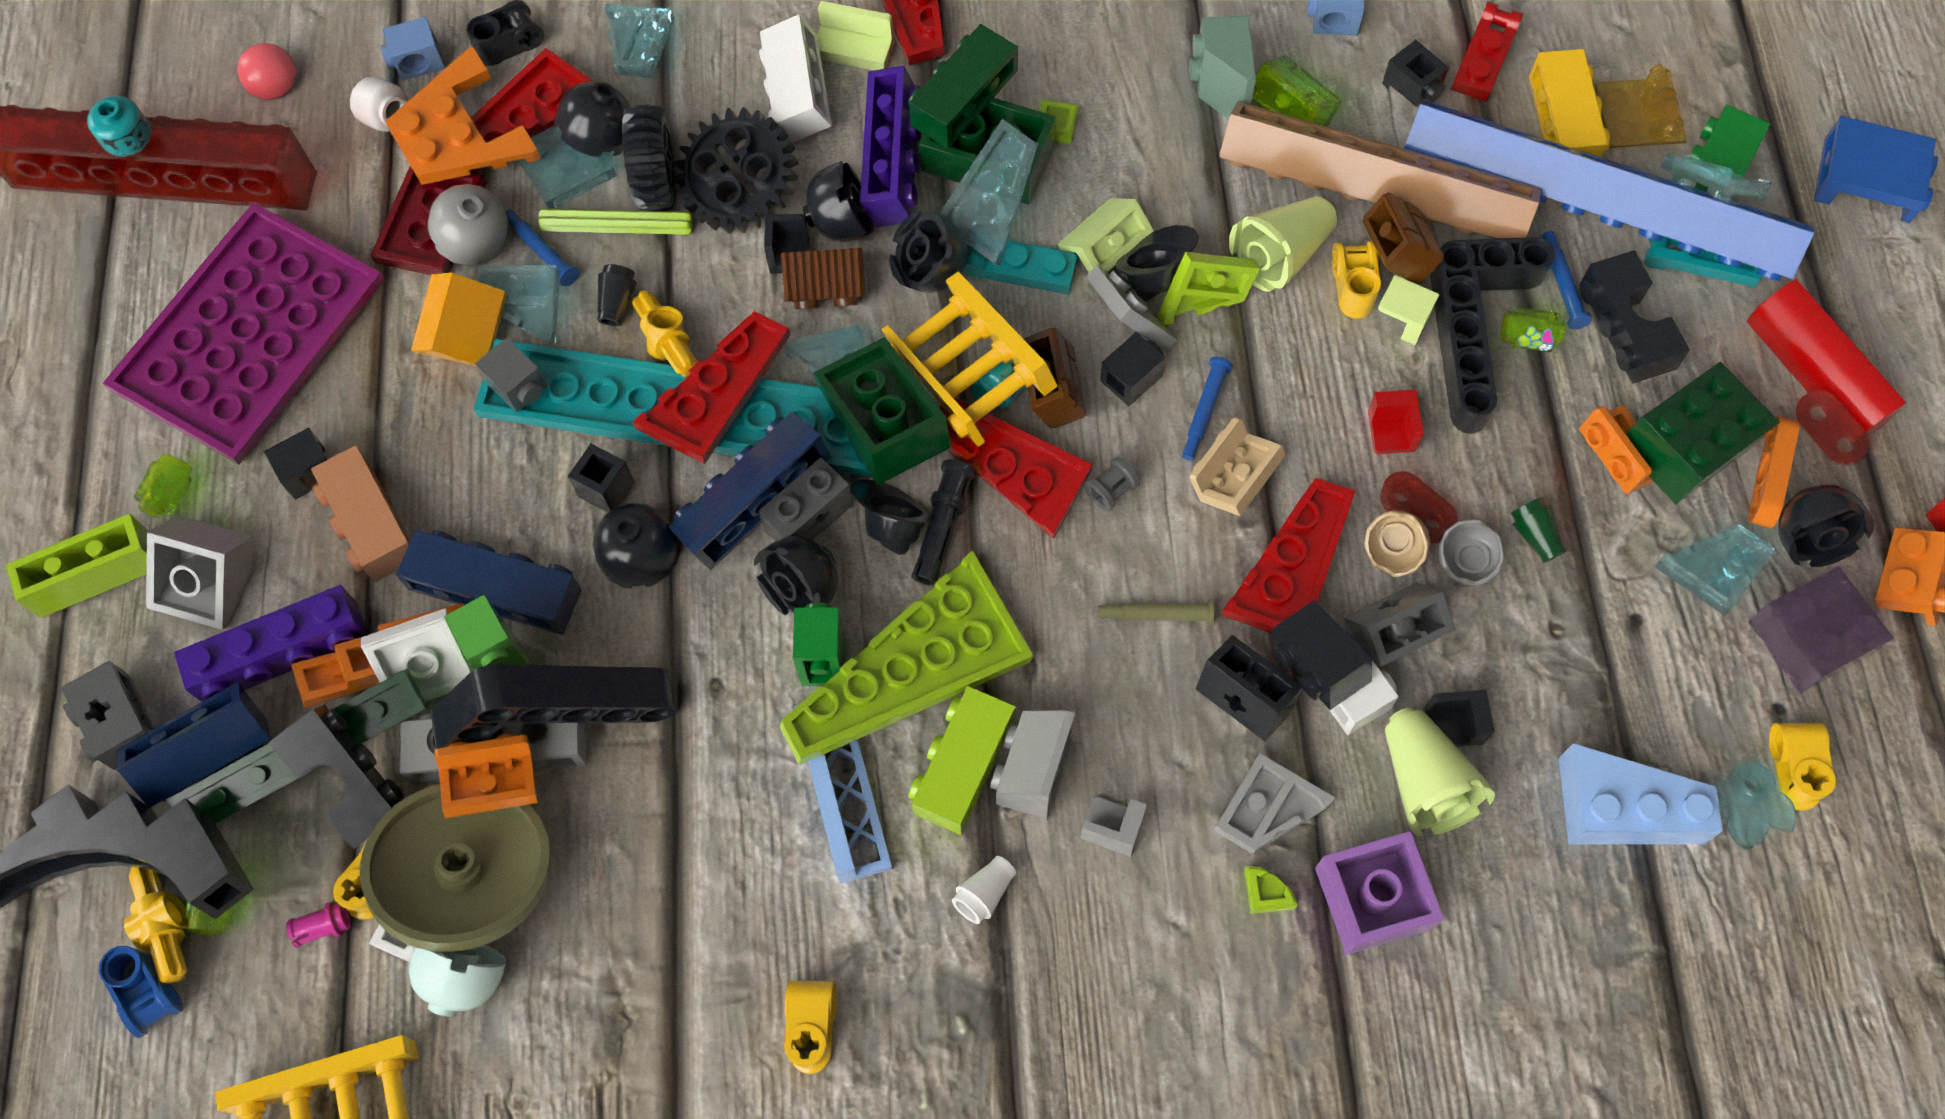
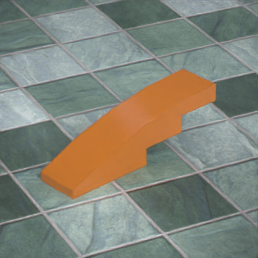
(342, 671)

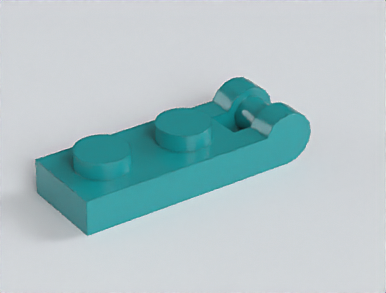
(1702, 264)
(1027, 267)

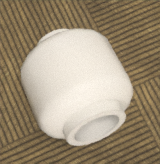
(375, 101)

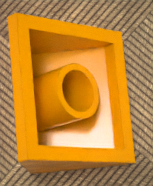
(458, 319)

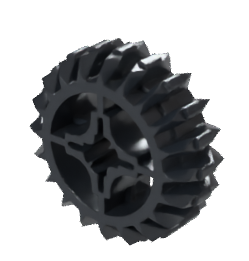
(649, 157)

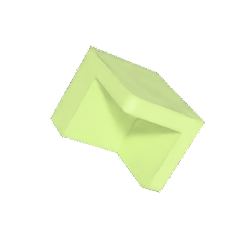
(1409, 304)

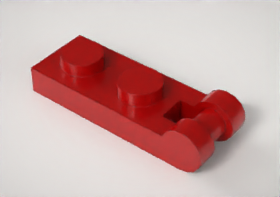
(1486, 52)

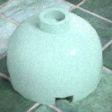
(455, 978)

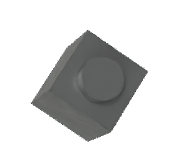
(511, 375)

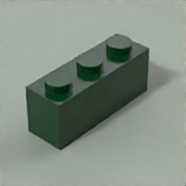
(963, 85)

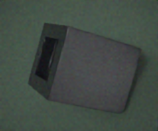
(783, 235)
(294, 459)
(1462, 716)

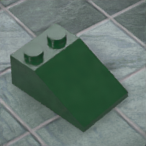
(883, 410)

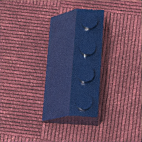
(732, 500)

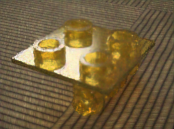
(1642, 110)

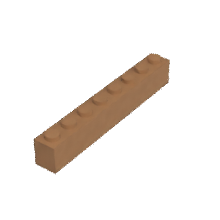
(1369, 168)

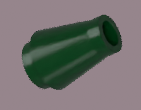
(1539, 529)

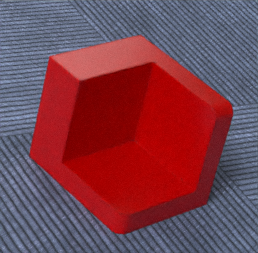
(1395, 421)

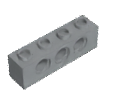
(560, 748)

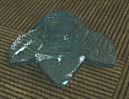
(1753, 813)

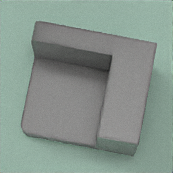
(1113, 824)

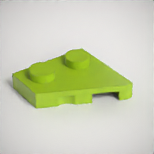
(1207, 283)

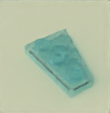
(992, 190)

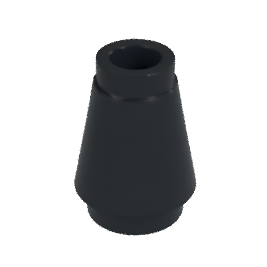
(615, 291)

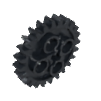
(708, 192)

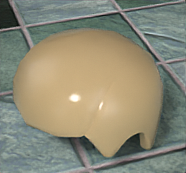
(1397, 543)

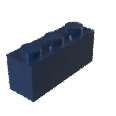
(193, 745)

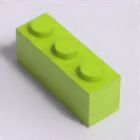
(80, 566)
(961, 760)

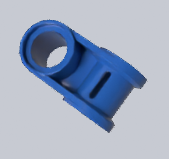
(141, 997)

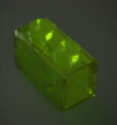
(1294, 92)

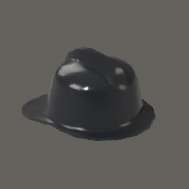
(1156, 259)
(890, 514)

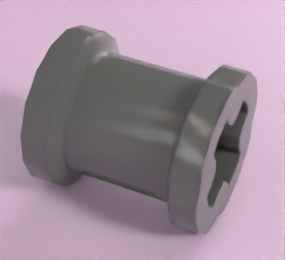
(1112, 483)

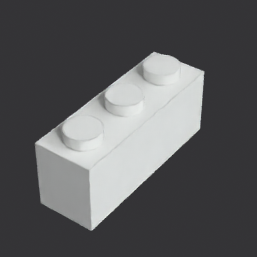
(795, 78)

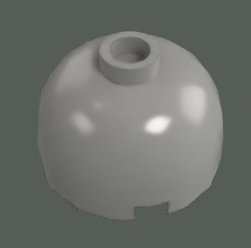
(468, 224)

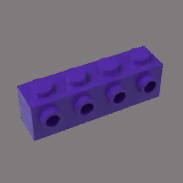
(889, 148)
(270, 643)

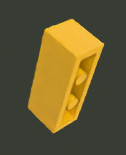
(1567, 101)

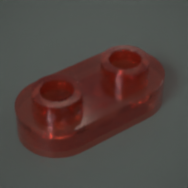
(1833, 428)
(1421, 502)

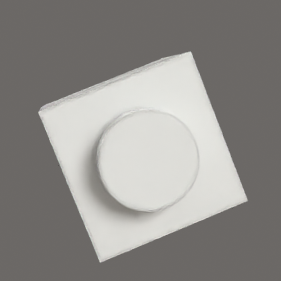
(1367, 703)

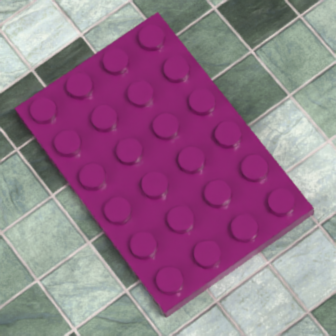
(244, 332)

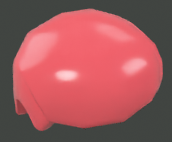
(266, 71)

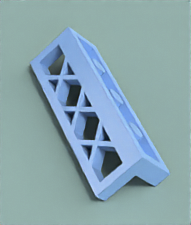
(836, 825)

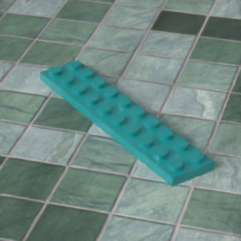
(608, 392)

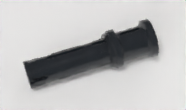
(947, 506)

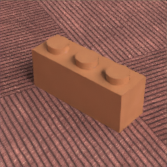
(361, 513)

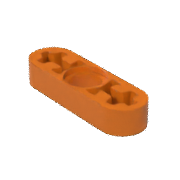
(1773, 473)

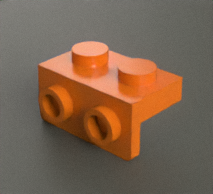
(1606, 434)
(1914, 574)
(486, 775)

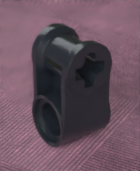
(501, 35)

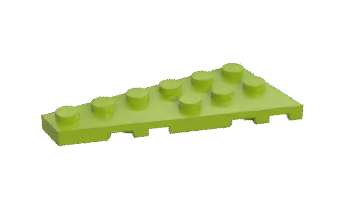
(923, 657)

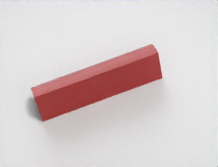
(1824, 356)

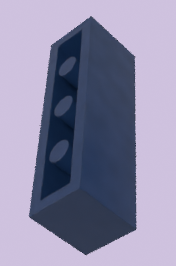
(512, 583)

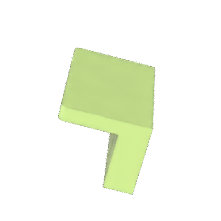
(855, 36)
(1108, 233)

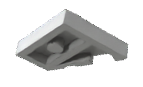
(1130, 307)
(1270, 805)

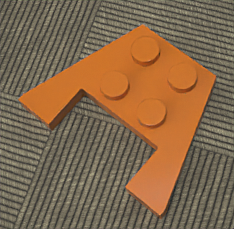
(441, 136)

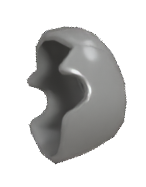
(1471, 553)

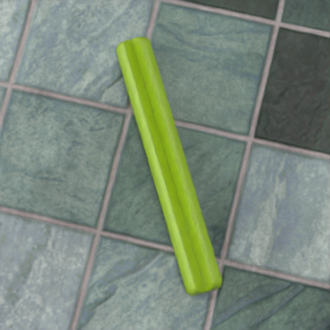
(615, 221)

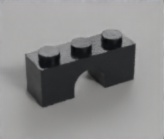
(1640, 345)
(323, 740)

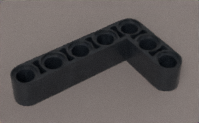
(1465, 283)
(549, 695)

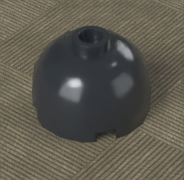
(592, 118)
(835, 204)
(928, 252)
(1823, 525)
(635, 545)
(796, 573)

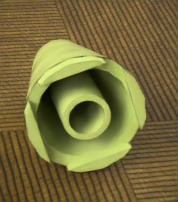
(1283, 239)
(1433, 775)

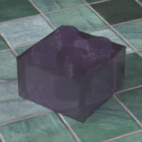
(1820, 629)

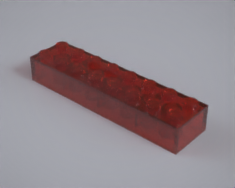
(180, 163)

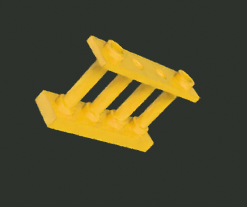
(985, 324)
(337, 1072)

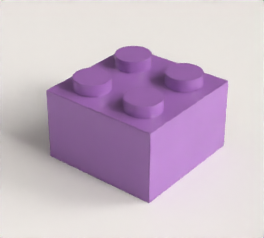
(1378, 893)

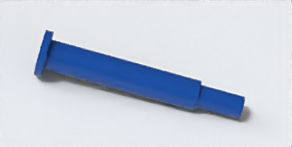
(568, 272)
(1567, 287)
(1206, 404)

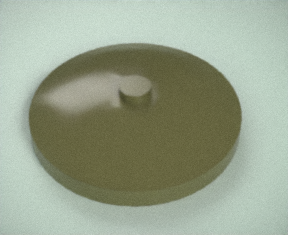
(454, 877)

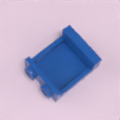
(1877, 165)

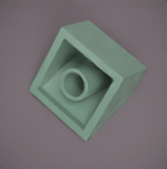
(1223, 62)

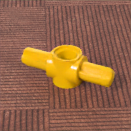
(664, 332)
(157, 924)

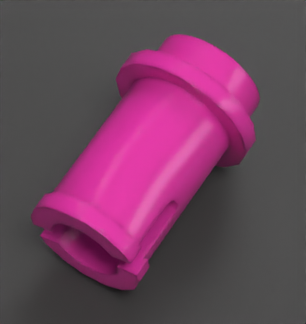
(319, 924)

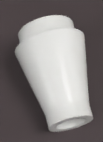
(982, 892)

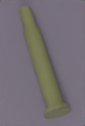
(1159, 611)

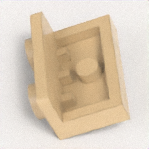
(1235, 468)

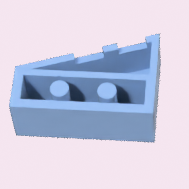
(1633, 803)

